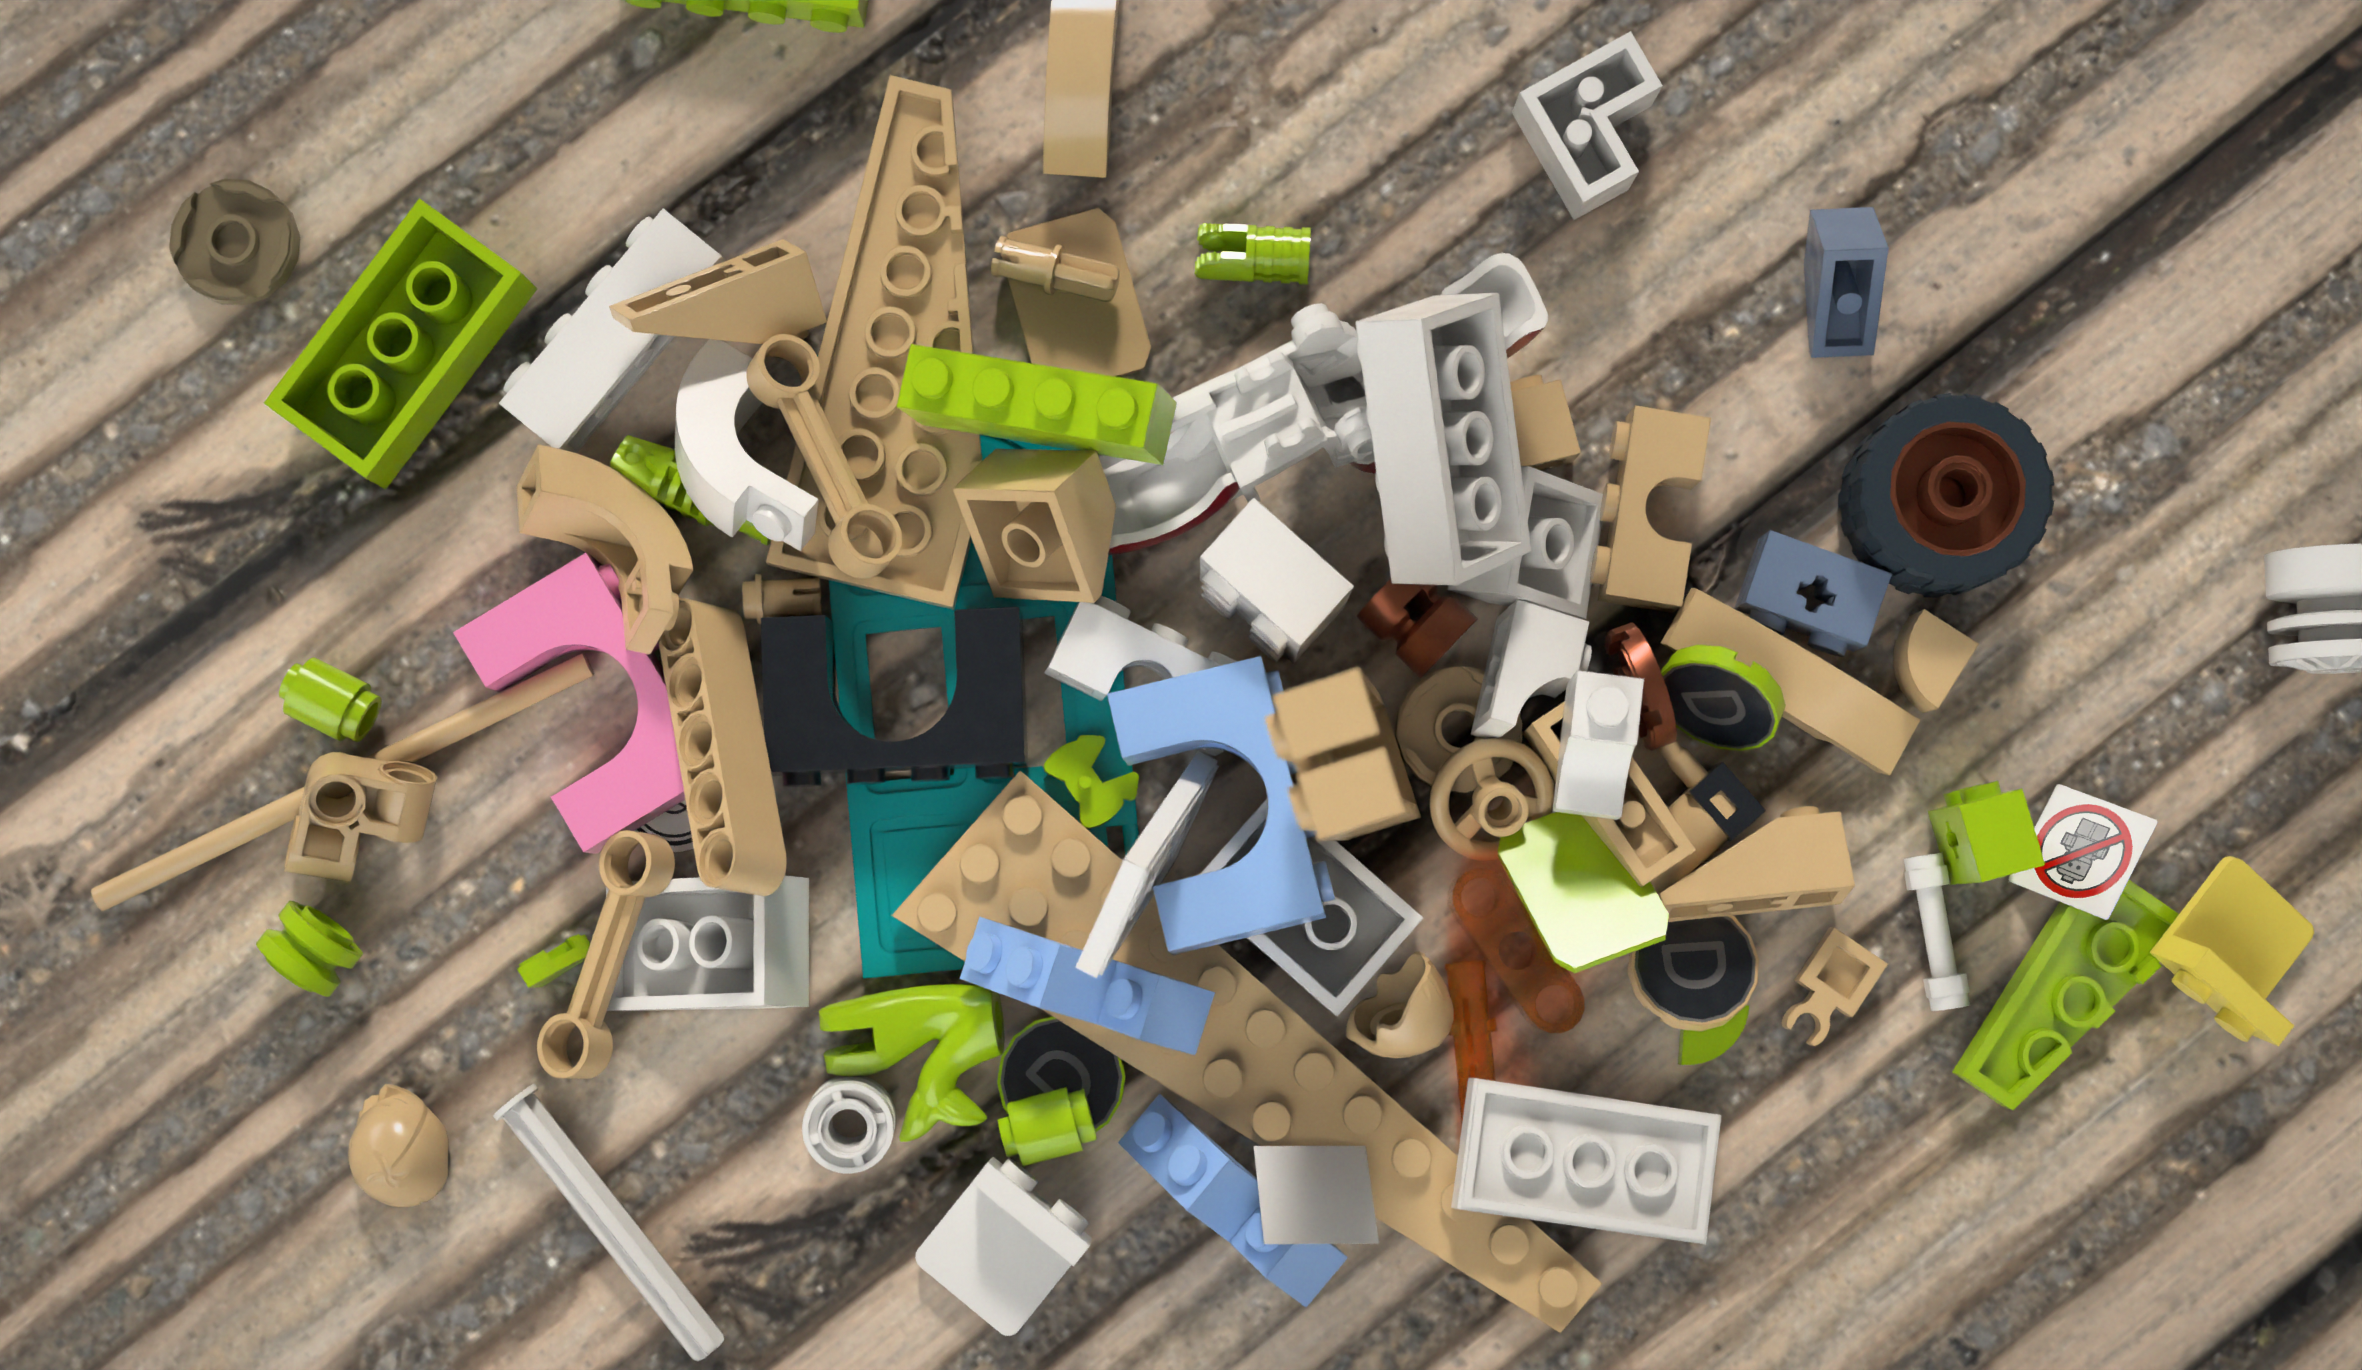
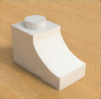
(1529, 656)
(1597, 743)

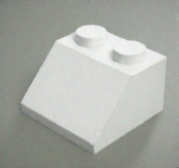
(1563, 540)

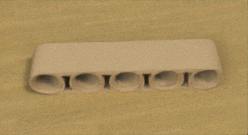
(722, 751)

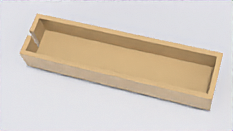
(1343, 758)

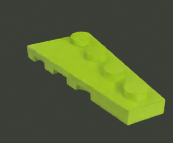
(2062, 991)

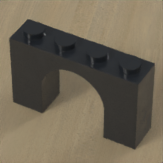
(812, 737)

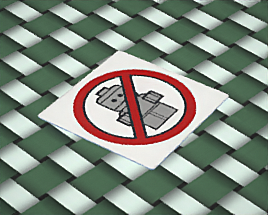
(2086, 851)

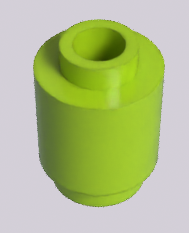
(329, 700)
(1047, 1126)

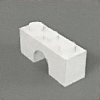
(1104, 642)

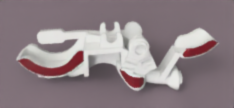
(1278, 413)

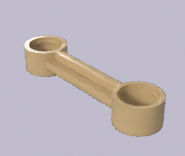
(823, 456)
(605, 955)

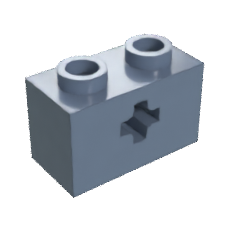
(1848, 588)

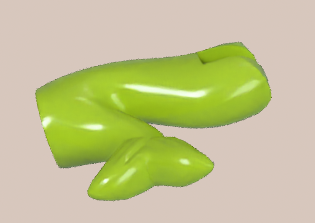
(959, 1016)

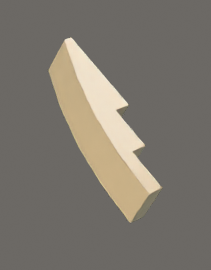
(1815, 692)

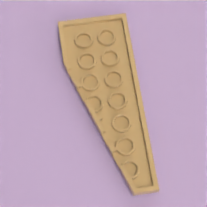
(895, 289)

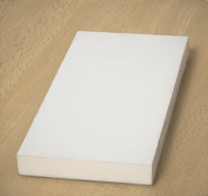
(1147, 865)
(1586, 1161)

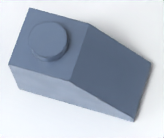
(1844, 281)

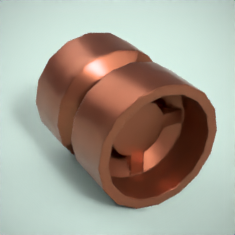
(1429, 638)

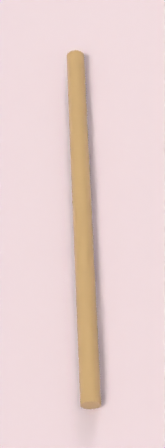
(287, 807)

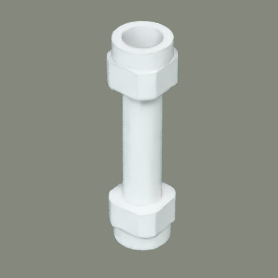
(1945, 986)

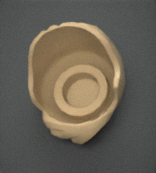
(1406, 1014)
(398, 1149)

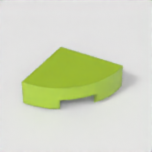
(546, 967)
(1707, 1045)

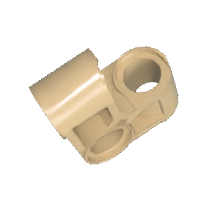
(385, 801)

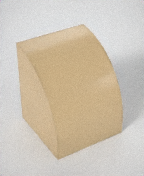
(1929, 659)

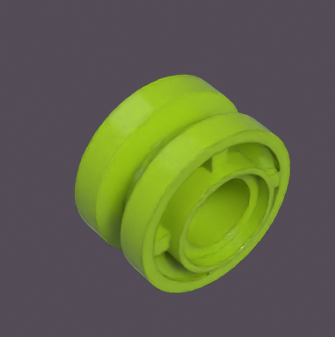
(309, 948)

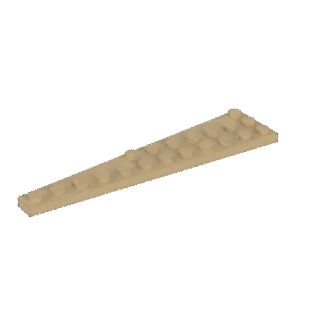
(1255, 1058)

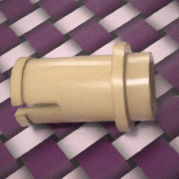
(781, 598)

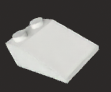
(717, 950)

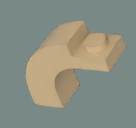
(1079, 87)
(618, 525)

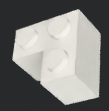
(1574, 117)

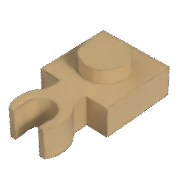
(1838, 978)

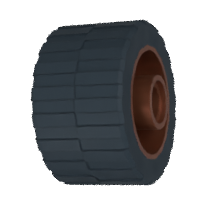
(1946, 495)

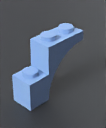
(1121, 999)
(1224, 1198)

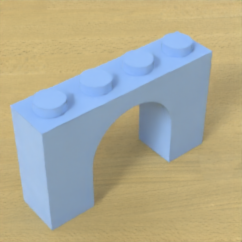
(1277, 878)

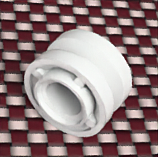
(849, 1153)

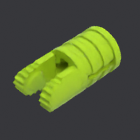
(1253, 253)

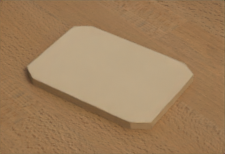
(1075, 329)

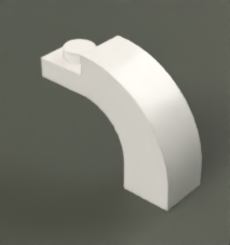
(714, 466)

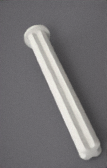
(611, 1224)

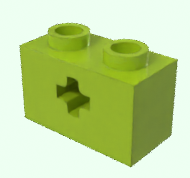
(1985, 834)

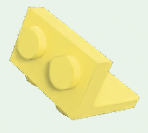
(2235, 948)

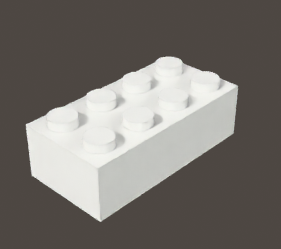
(1444, 438)

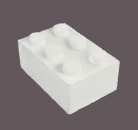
(1272, 583)
(1360, 929)

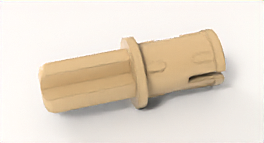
(1056, 270)

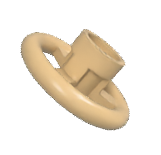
(1498, 822)

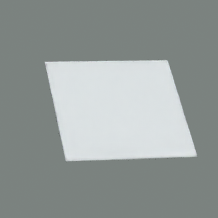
(1315, 1195)

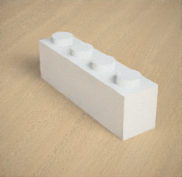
(590, 354)

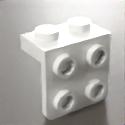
(1004, 1246)

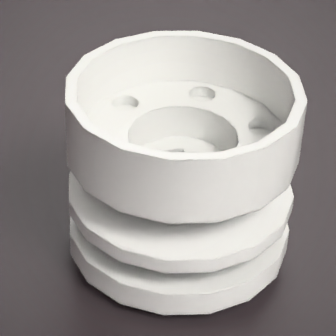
(2328, 598)

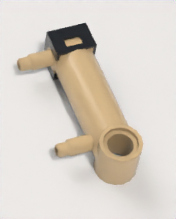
(1708, 811)

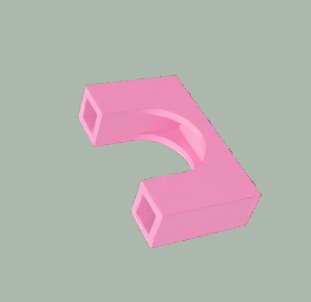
(578, 612)

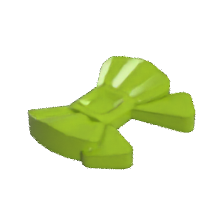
(1096, 800)

